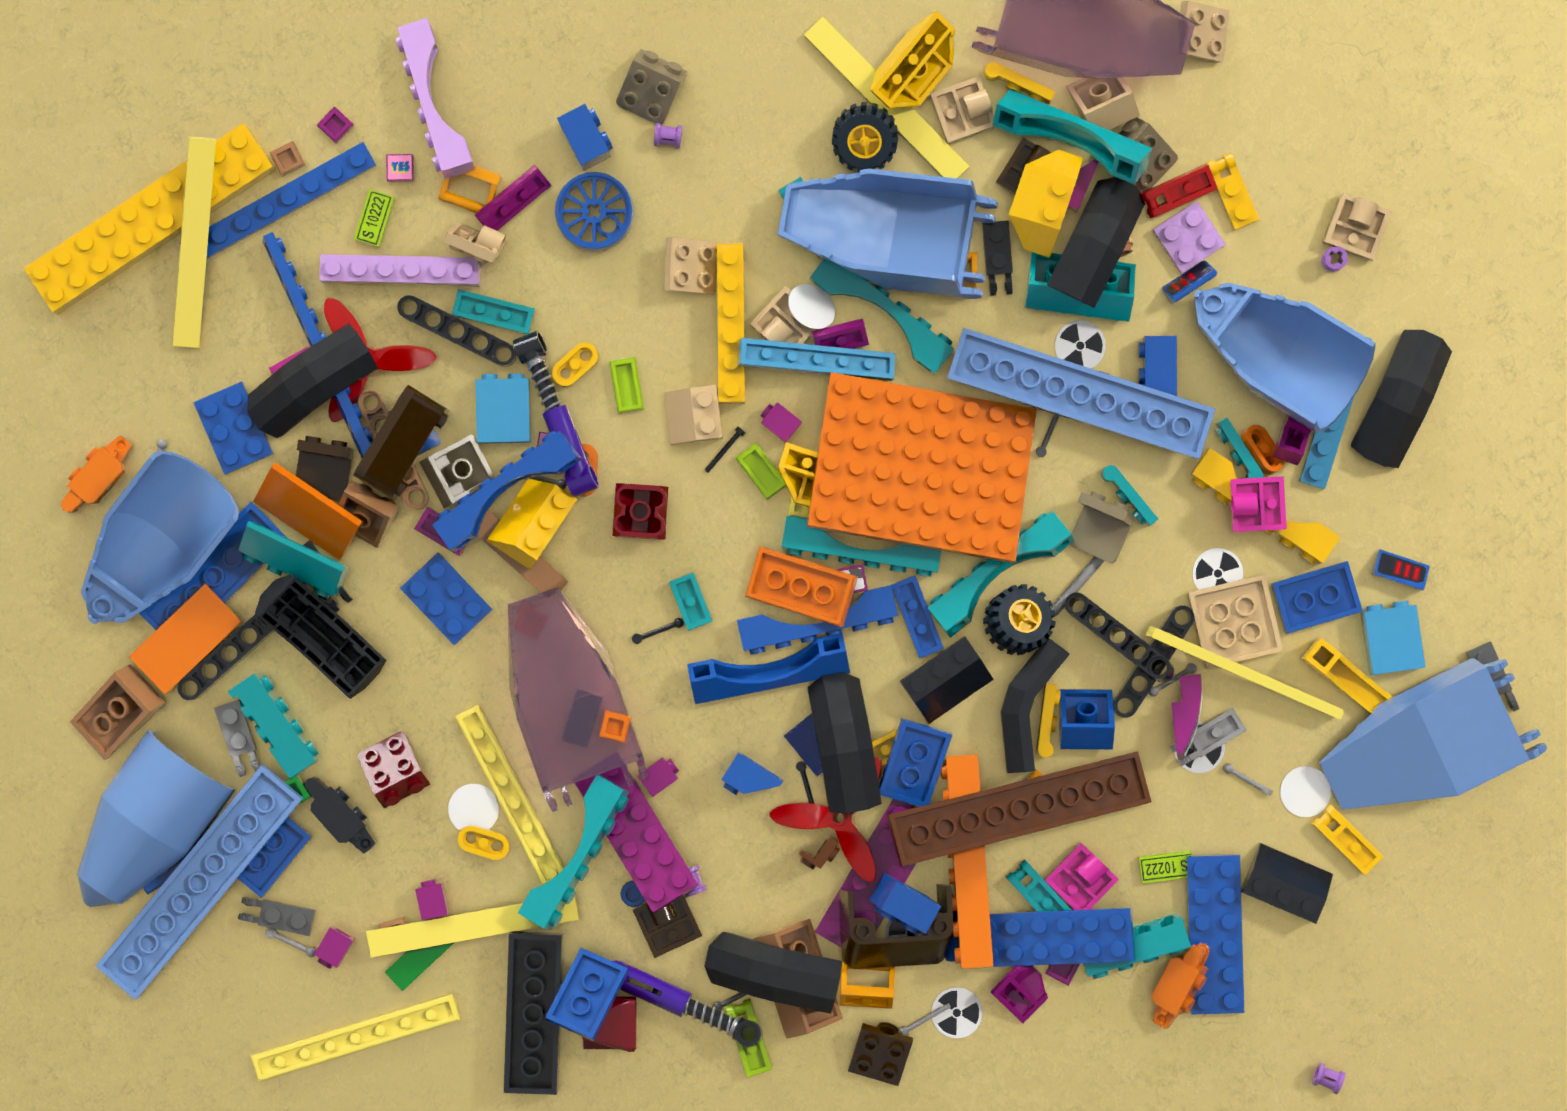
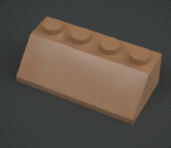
(798, 1020)

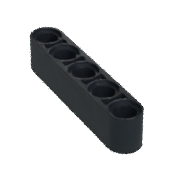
(447, 322)
(1110, 628)
(218, 659)
(1137, 697)

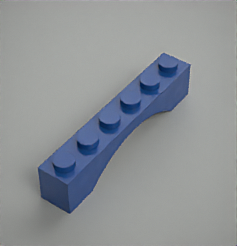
(464, 521)
(763, 631)
(720, 680)

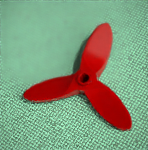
(387, 358)
(849, 836)

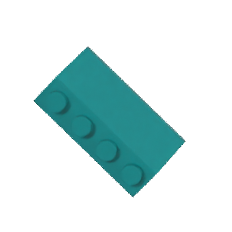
(1113, 303)
(292, 558)

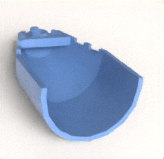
(1286, 351)
(156, 536)
(146, 822)

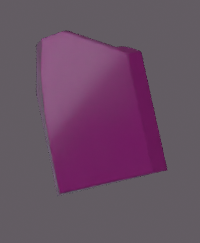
(1021, 991)

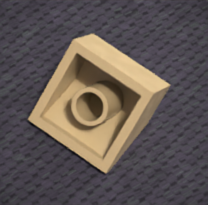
(1104, 101)
(693, 415)

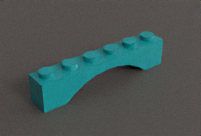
(1028, 116)
(925, 345)
(801, 538)
(956, 607)
(547, 901)

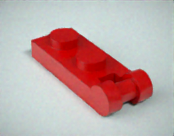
(1179, 190)

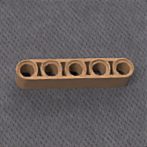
(371, 418)
(541, 575)

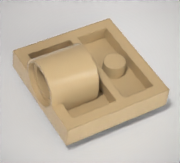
(1209, 30)
(963, 109)
(1357, 226)
(482, 244)
(690, 266)
(778, 323)

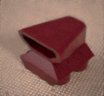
(640, 511)
(618, 1028)

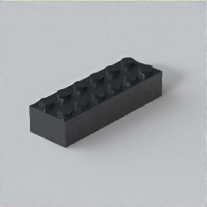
(530, 1039)

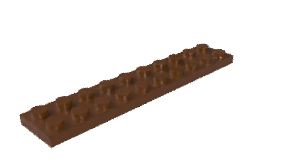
(1018, 809)

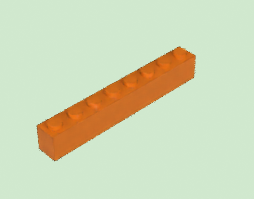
(968, 875)

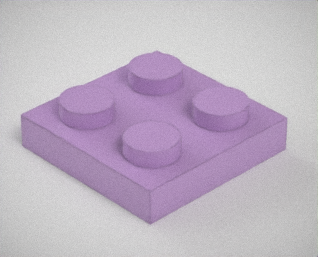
(1189, 237)

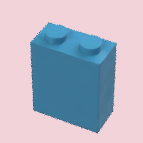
(503, 409)
(1392, 638)

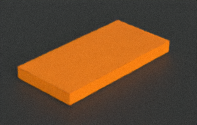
(307, 511)
(801, 586)
(185, 639)

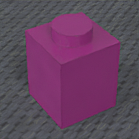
(780, 421)
(660, 776)
(432, 899)
(334, 947)

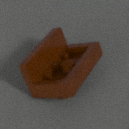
(826, 852)

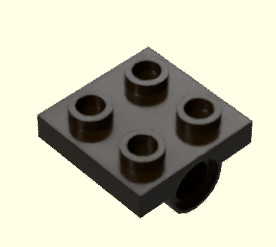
(1024, 154)
(667, 927)
(881, 1053)

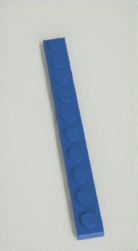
(307, 320)

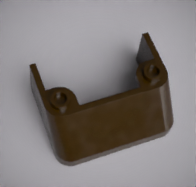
(400, 442)
(864, 950)

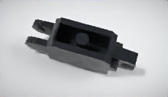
(338, 815)

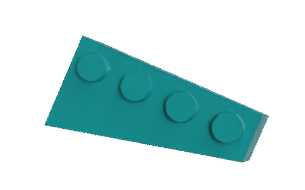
(275, 724)
(1151, 940)

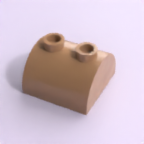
(370, 508)

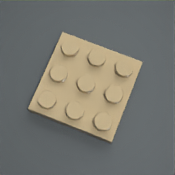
(1236, 619)

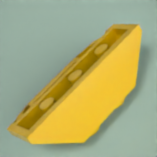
(916, 63)
(1043, 200)
(798, 471)

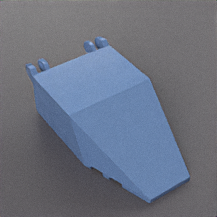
(890, 227)
(1430, 741)

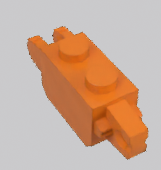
(98, 475)
(1179, 984)

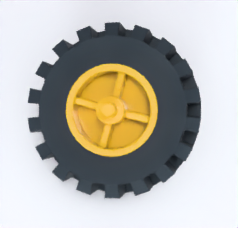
(865, 137)
(1019, 619)

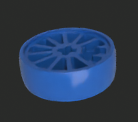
(612, 238)

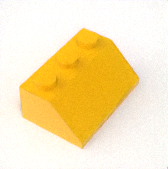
(531, 521)

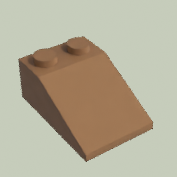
(117, 711)

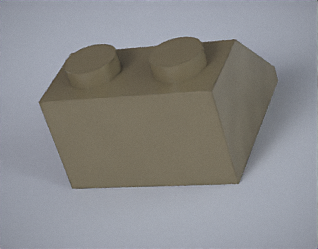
(457, 470)

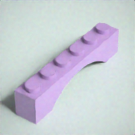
(421, 49)
(400, 269)

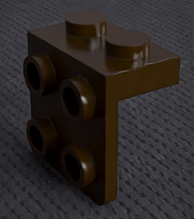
(324, 465)

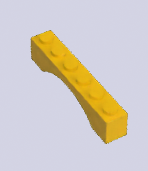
(730, 322)
(1310, 538)
(1344, 675)

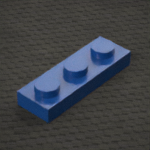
(917, 616)

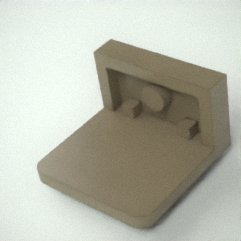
(651, 86)
(1161, 156)
(1101, 527)

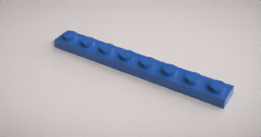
(288, 198)

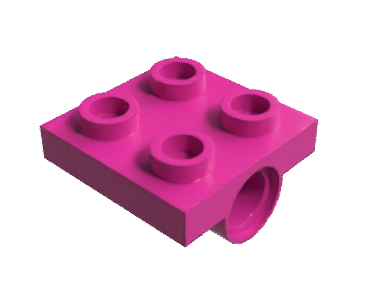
(1258, 504)
(1081, 878)

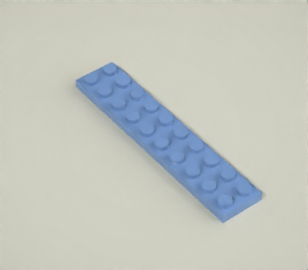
(1081, 393)
(199, 882)

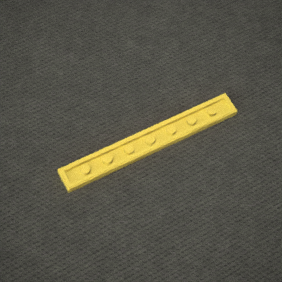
(909, 122)
(194, 242)
(1245, 672)
(510, 793)
(455, 929)
(355, 1037)

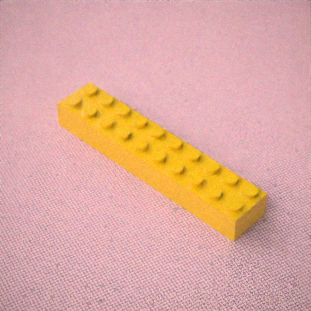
(142, 224)

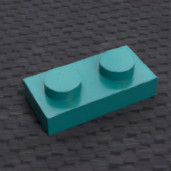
(690, 601)

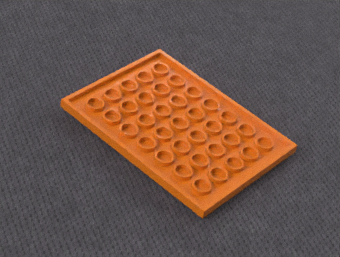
(921, 468)

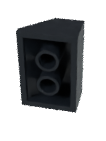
(946, 679)
(1287, 883)

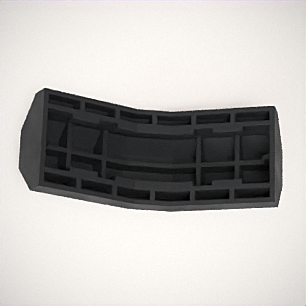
(1098, 240)
(309, 381)
(1402, 398)
(320, 635)
(1019, 703)
(844, 743)
(773, 972)

